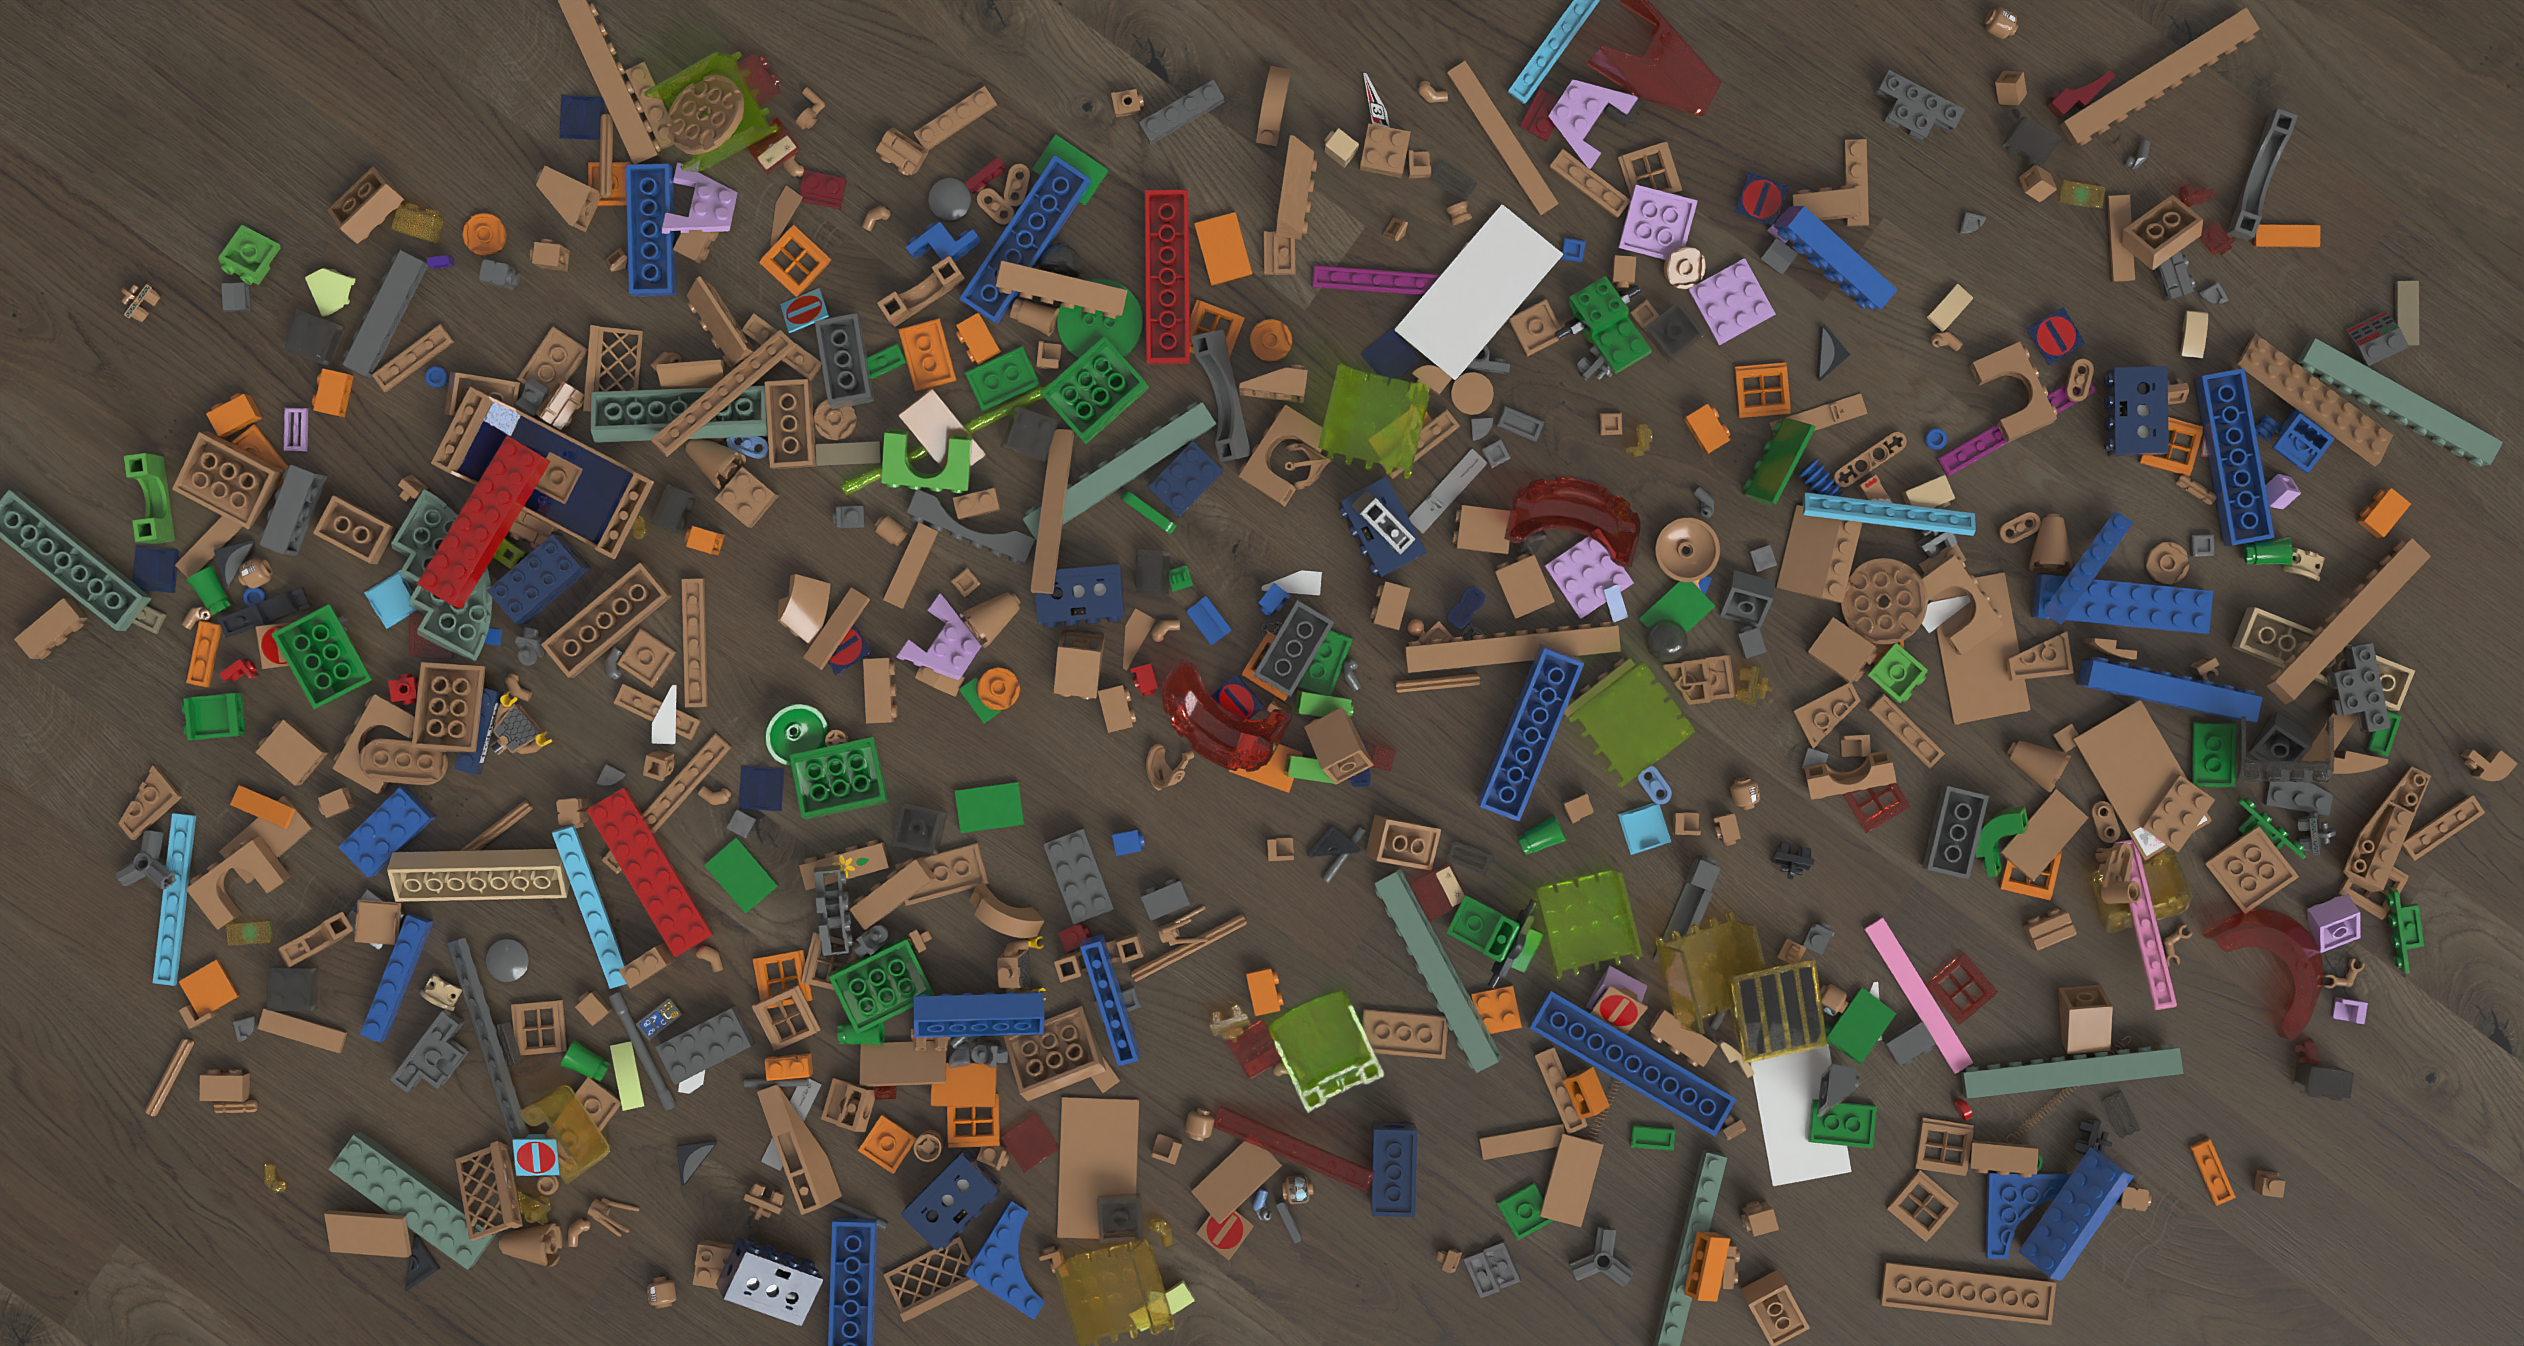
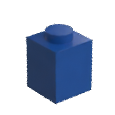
(1128, 842)

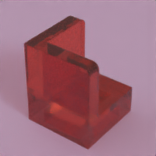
(1383, 758)

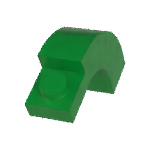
(2003, 823)

